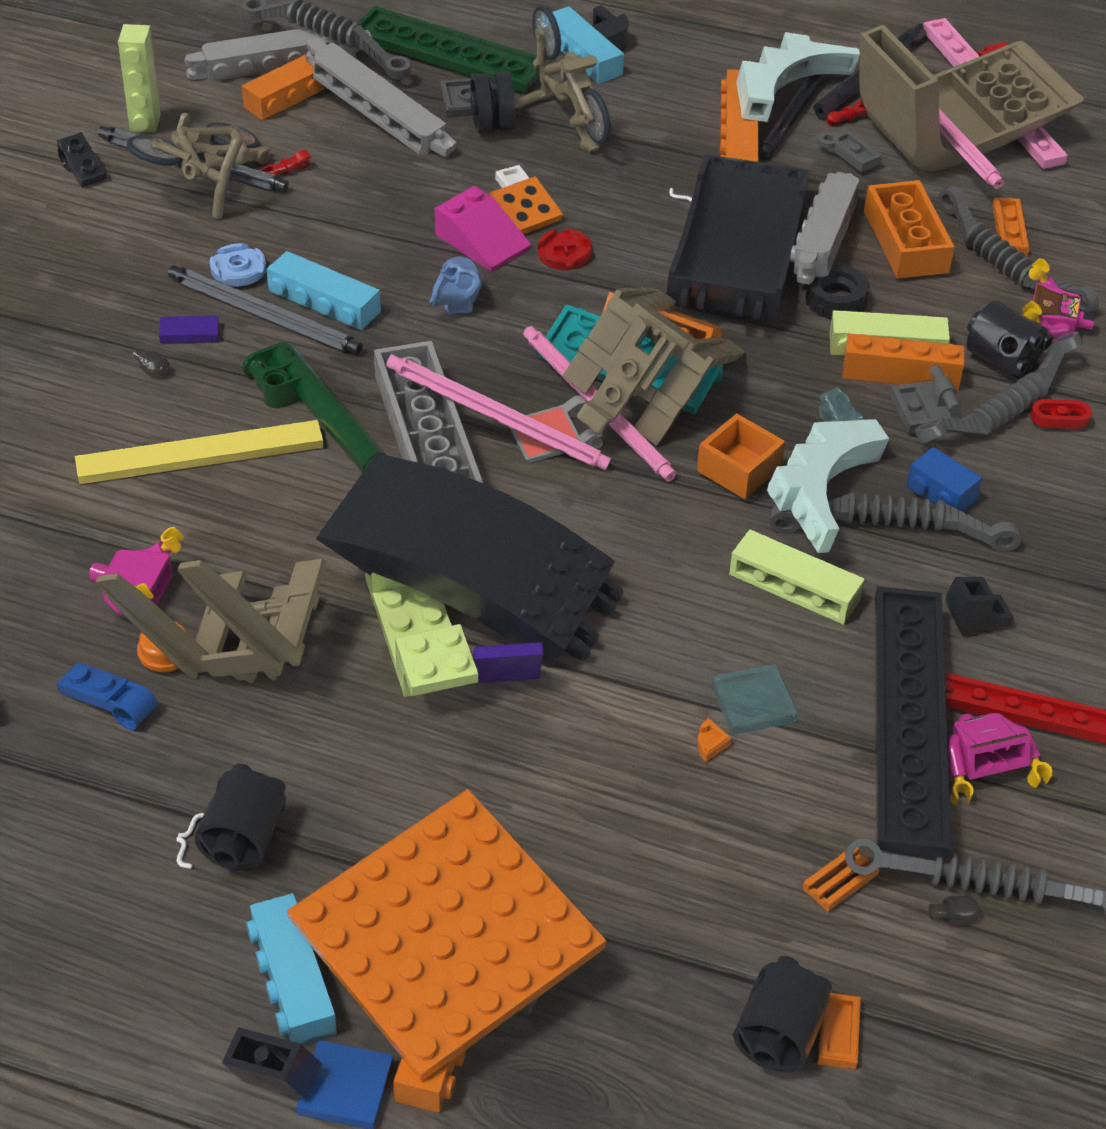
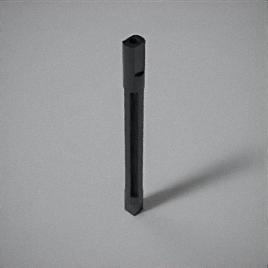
(850, 86)

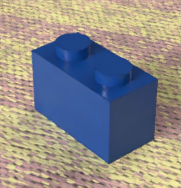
(942, 478)

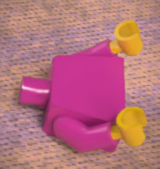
(145, 568)

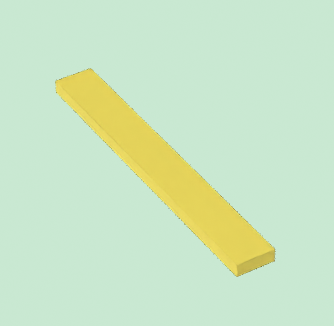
(198, 452)

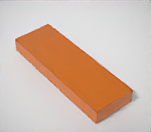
(1010, 222)

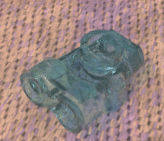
(837, 407)

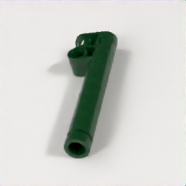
(289, 378)

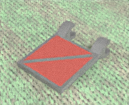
(560, 420)

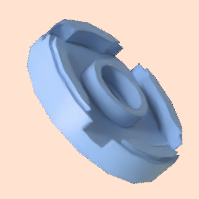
(237, 265)

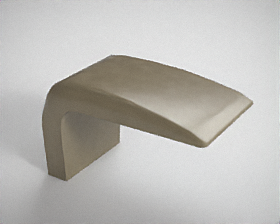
(986, 98)

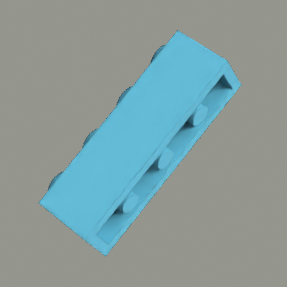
(585, 40)
(324, 290)
(293, 973)

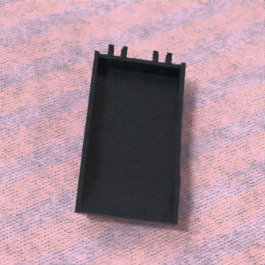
(739, 237)
(475, 553)

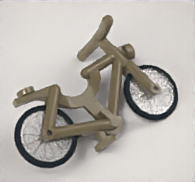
(591, 113)
(213, 139)

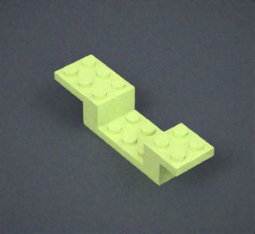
(420, 638)

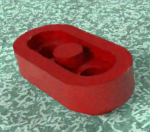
(1061, 414)

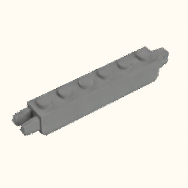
(253, 54)
(378, 99)
(824, 227)

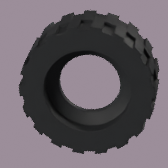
(841, 278)

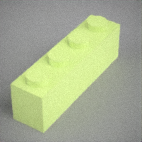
(139, 78)
(886, 325)
(796, 576)

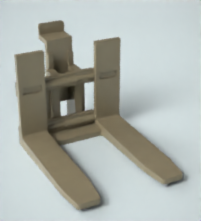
(631, 371)
(268, 629)

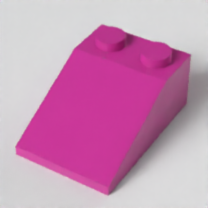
(479, 229)

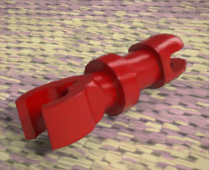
(849, 113)
(286, 165)

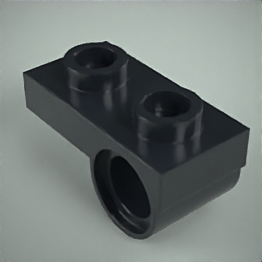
(80, 158)

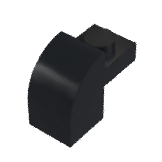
(611, 26)
(976, 606)

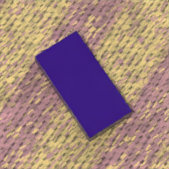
(189, 329)

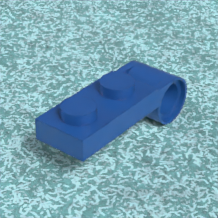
(125, 699)

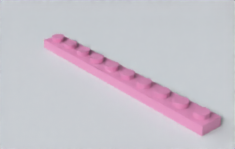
(958, 51)

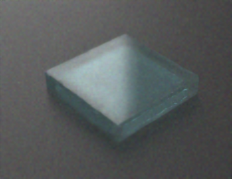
(754, 699)

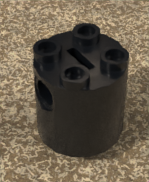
(1007, 339)
(241, 818)
(782, 1015)

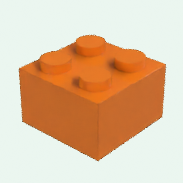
(740, 456)

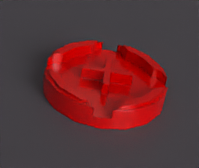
(564, 249)

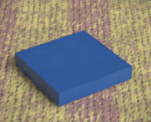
(347, 1085)

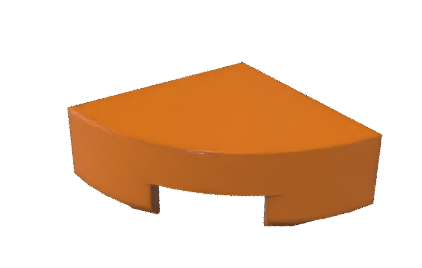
(711, 740)

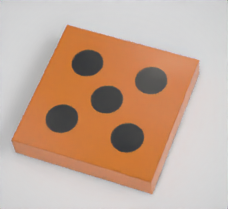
(528, 205)

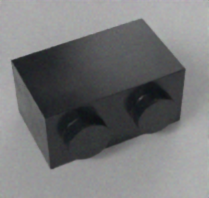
(272, 1063)

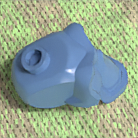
(457, 286)

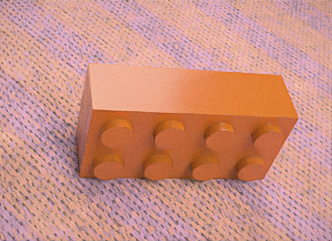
(908, 229)

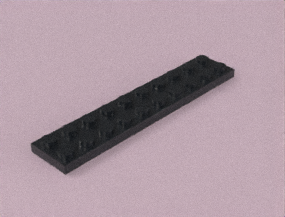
(911, 723)

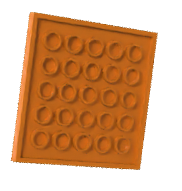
(445, 933)

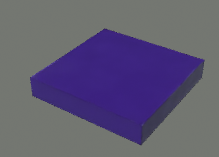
(508, 662)

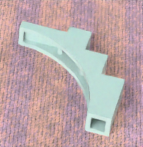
(785, 64)
(826, 453)

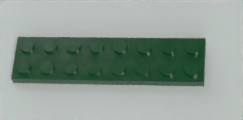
(449, 47)

